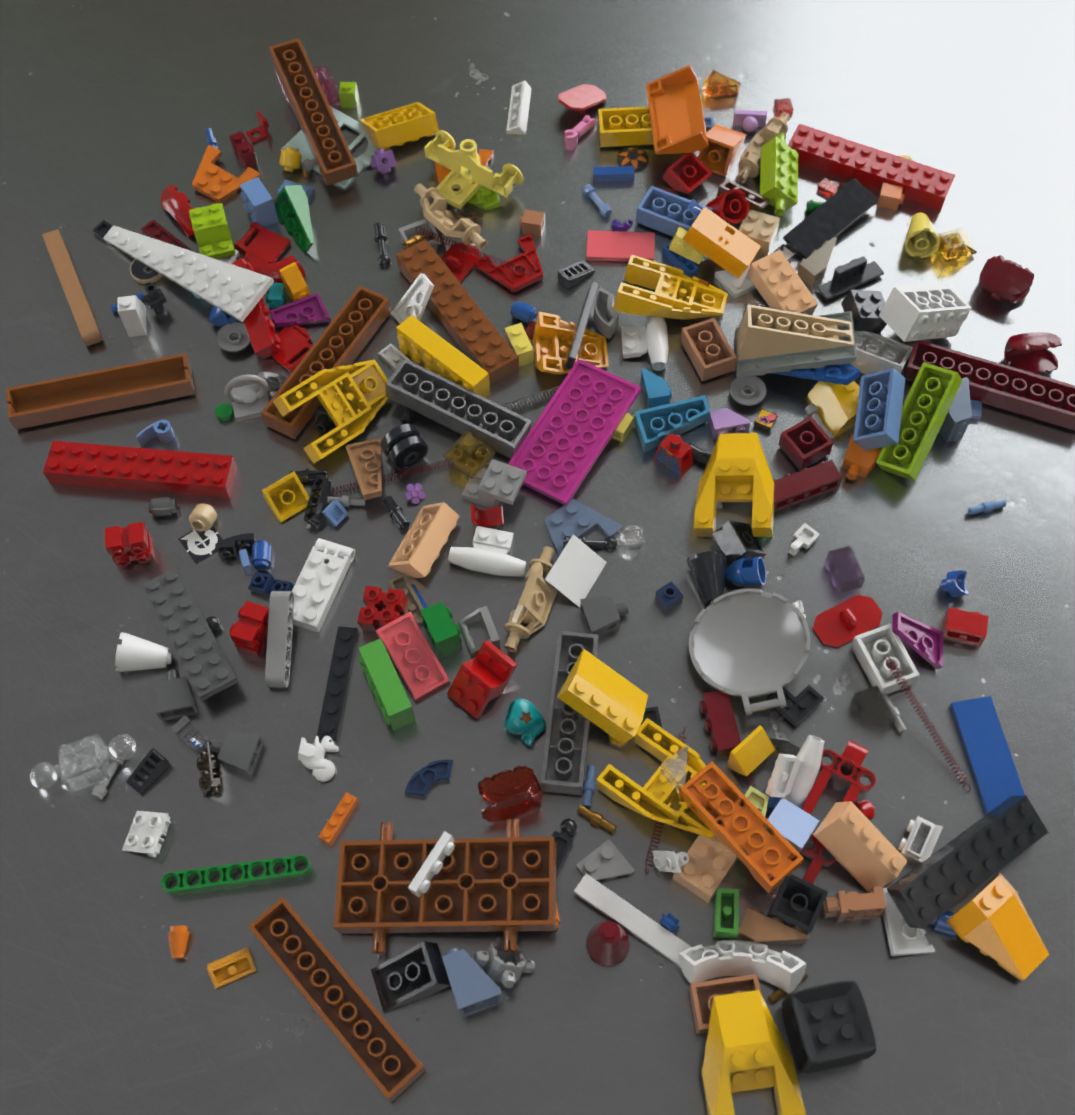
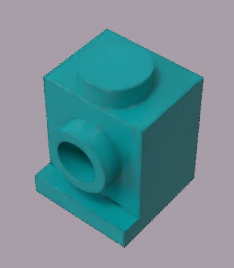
(276, 296)

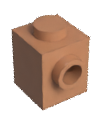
(532, 222)

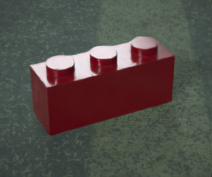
(720, 722)

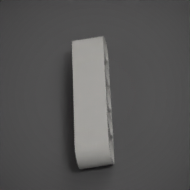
(279, 639)

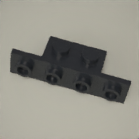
(850, 276)

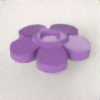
(414, 493)

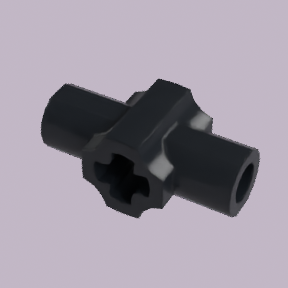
(155, 298)
(323, 419)

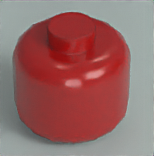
(866, 808)

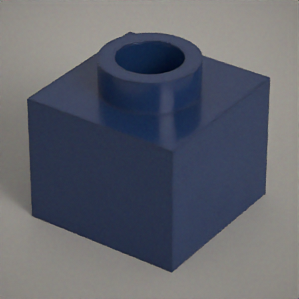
(669, 601)

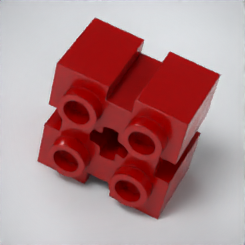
(129, 544)
(381, 607)
(251, 629)

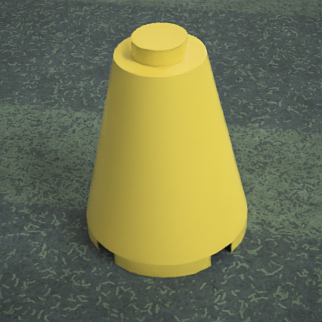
(921, 237)

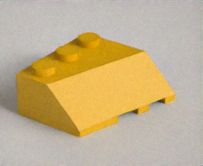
(836, 405)

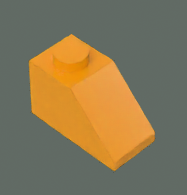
(294, 282)

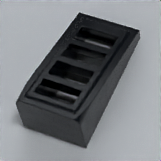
(563, 274)
(152, 776)

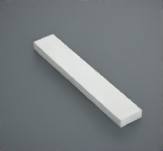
(631, 919)

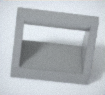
(409, 230)
(484, 615)

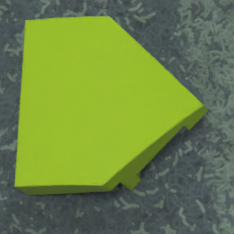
(485, 199)

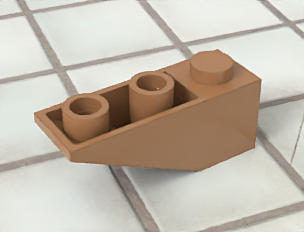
(768, 931)

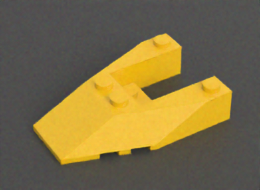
(675, 293)
(349, 396)
(736, 474)
(658, 797)
(747, 1054)

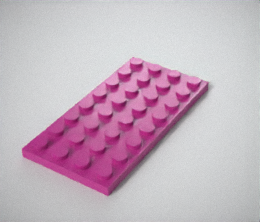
(574, 430)

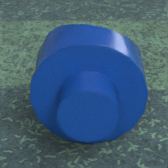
(955, 583)

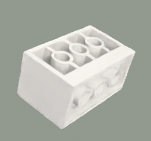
(924, 311)

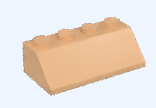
(424, 540)
(859, 846)

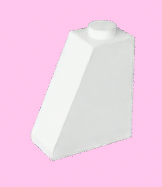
(133, 315)

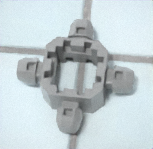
(506, 972)

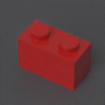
(965, 626)

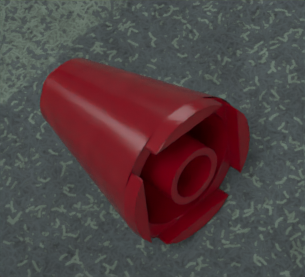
(607, 943)

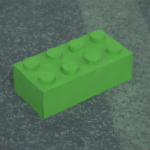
(386, 685)

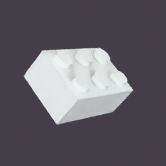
(871, 651)

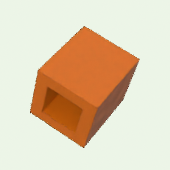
(890, 196)

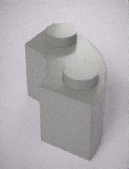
(605, 316)

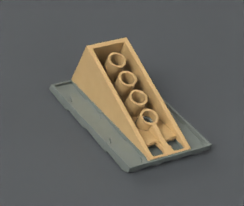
(789, 340)

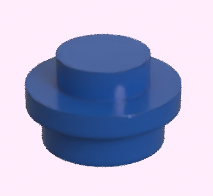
(670, 922)

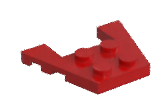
(512, 279)

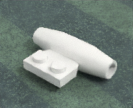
(651, 339)
(489, 554)
(795, 775)

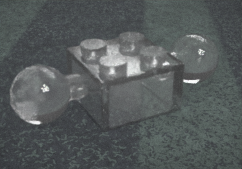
(83, 762)

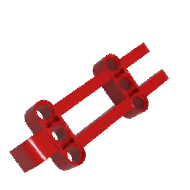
(851, 758)

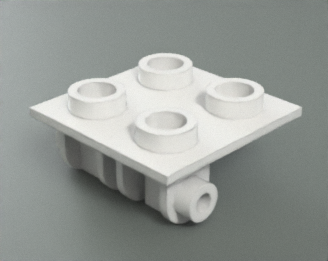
(147, 832)

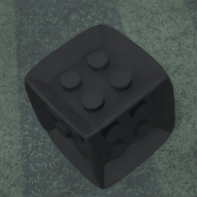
(828, 1026)

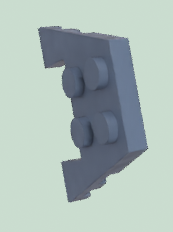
(577, 520)

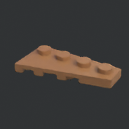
(367, 466)

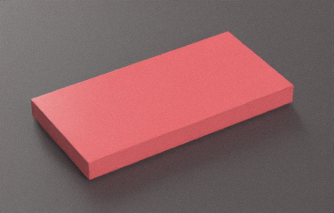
(619, 245)
(412, 655)

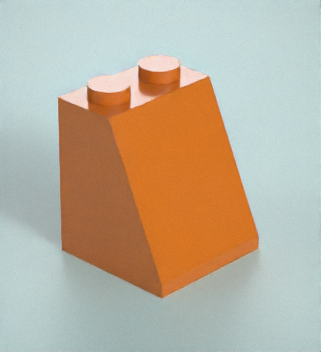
(722, 149)

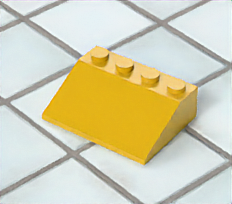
(400, 125)
(604, 697)

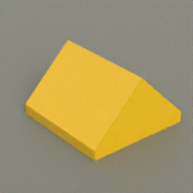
(286, 497)
(750, 752)

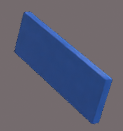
(987, 751)

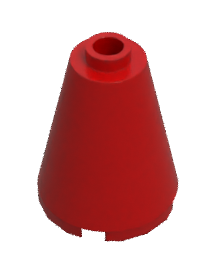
(730, 206)

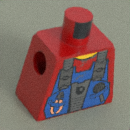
(675, 454)

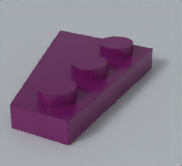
(301, 312)
(920, 637)

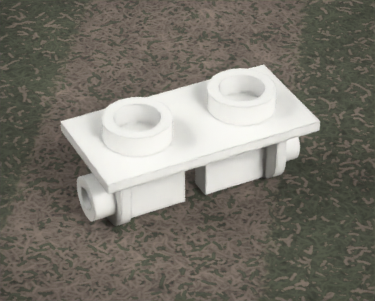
(669, 860)

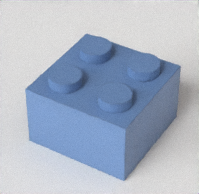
(258, 202)

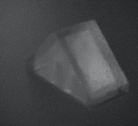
(675, 768)

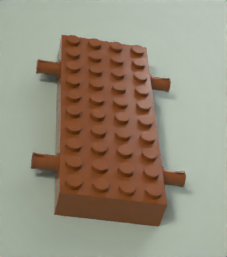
(479, 889)

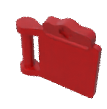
(265, 247)
(293, 342)

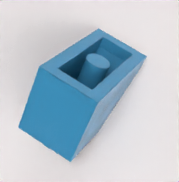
(655, 389)

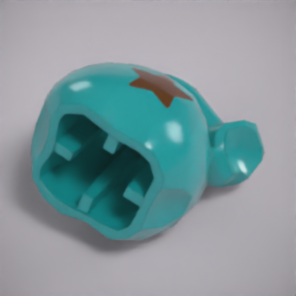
(524, 720)

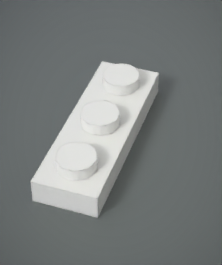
(432, 864)

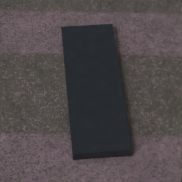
(830, 218)

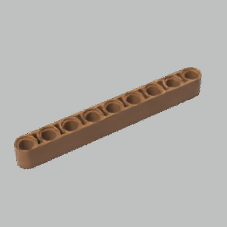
(72, 288)

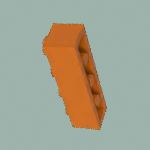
(338, 819)

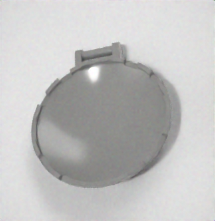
(750, 645)

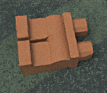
(855, 905)

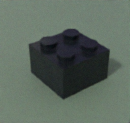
(865, 309)

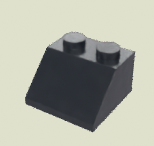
(738, 541)
(798, 903)

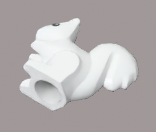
(313, 757)

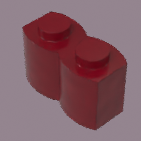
(243, 150)

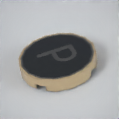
(143, 274)

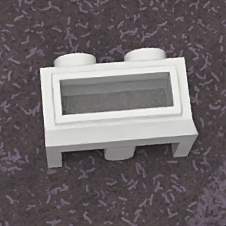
(920, 841)

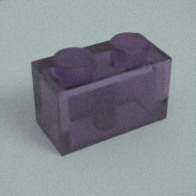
(844, 569)

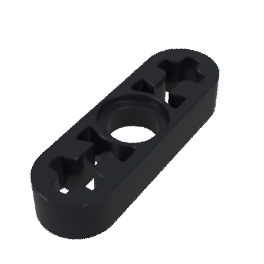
(320, 491)

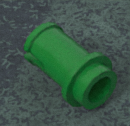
(813, 205)

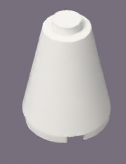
(140, 654)

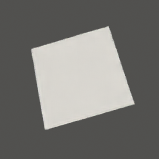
(575, 570)

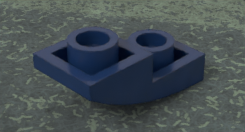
(265, 584)

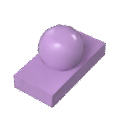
(749, 119)

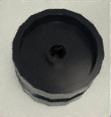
(404, 447)

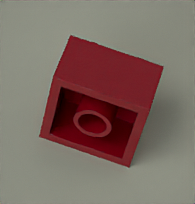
(805, 443)

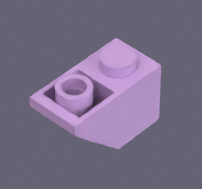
(726, 422)

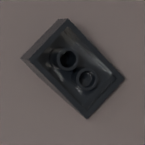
(410, 976)

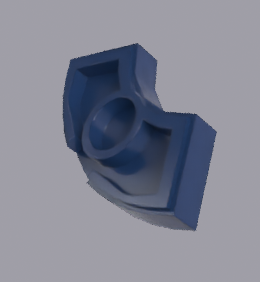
(428, 776)

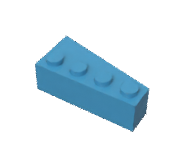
(674, 418)

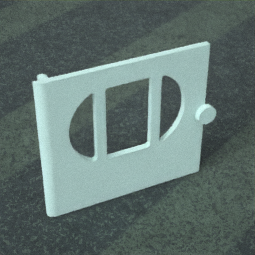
(363, 161)

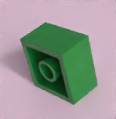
(441, 630)

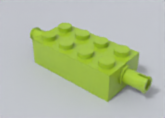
(779, 174)

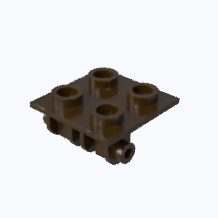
(208, 767)

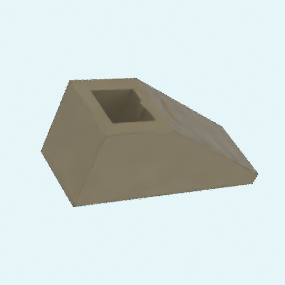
(816, 265)

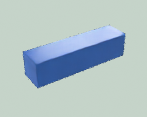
(613, 174)
(689, 268)

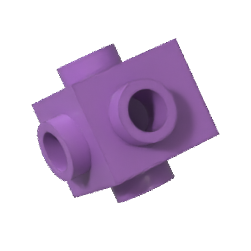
(388, 158)

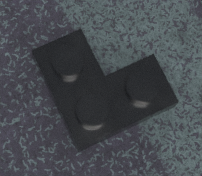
(800, 706)

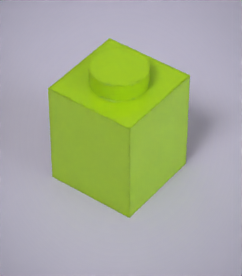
(348, 94)

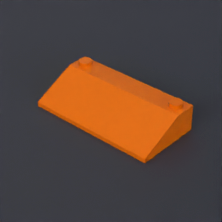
(676, 113)

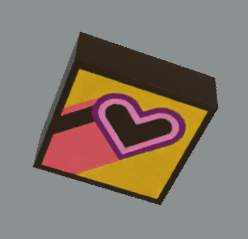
(765, 420)

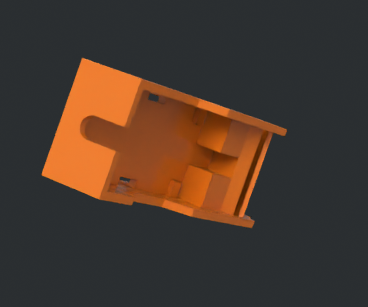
(741, 826)

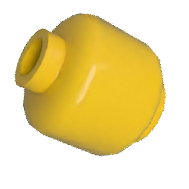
(290, 159)

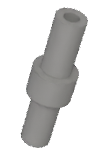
(347, 501)
(898, 722)

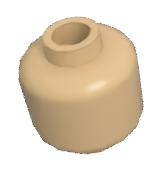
(202, 517)

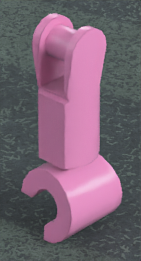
(572, 136)

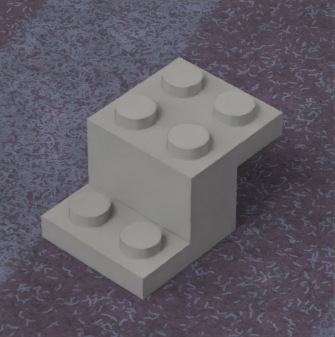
(494, 485)

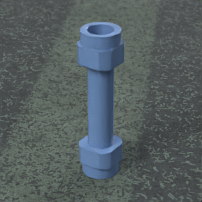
(604, 209)

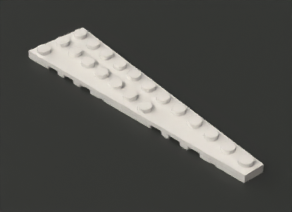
(215, 281)

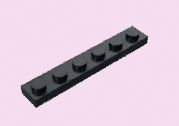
(337, 683)

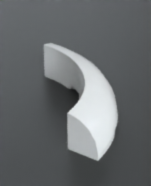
(742, 959)

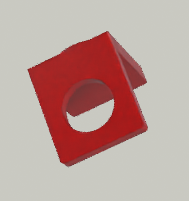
(262, 129)
(487, 517)

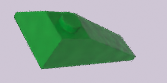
(294, 212)

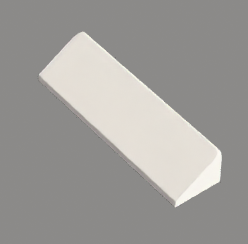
(519, 108)

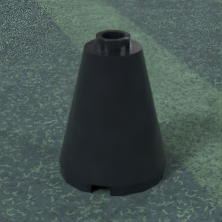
(709, 574)

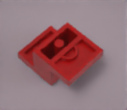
(482, 679)

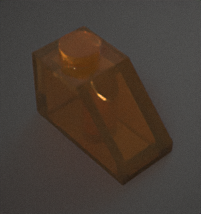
(720, 86)

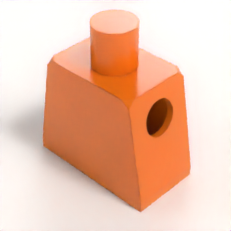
(859, 461)

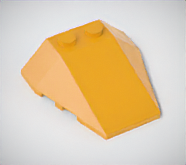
(553, 342)
(1001, 928)

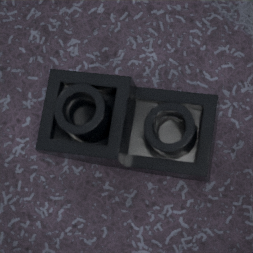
(231, 545)

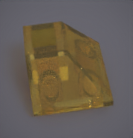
(955, 244)
(469, 454)

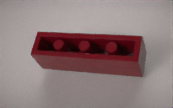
(806, 484)

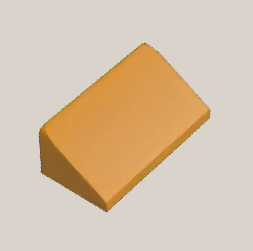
(231, 967)

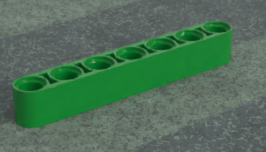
(228, 871)

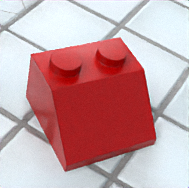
(686, 173)

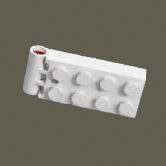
(320, 583)

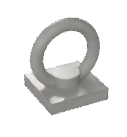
(249, 399)

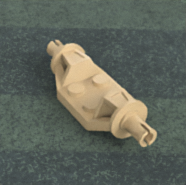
(751, 157)
(435, 211)
(534, 601)

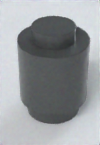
(162, 506)

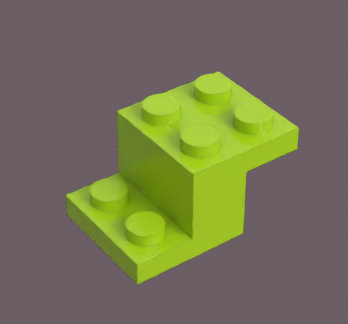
(212, 231)

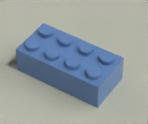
(665, 211)
(879, 409)

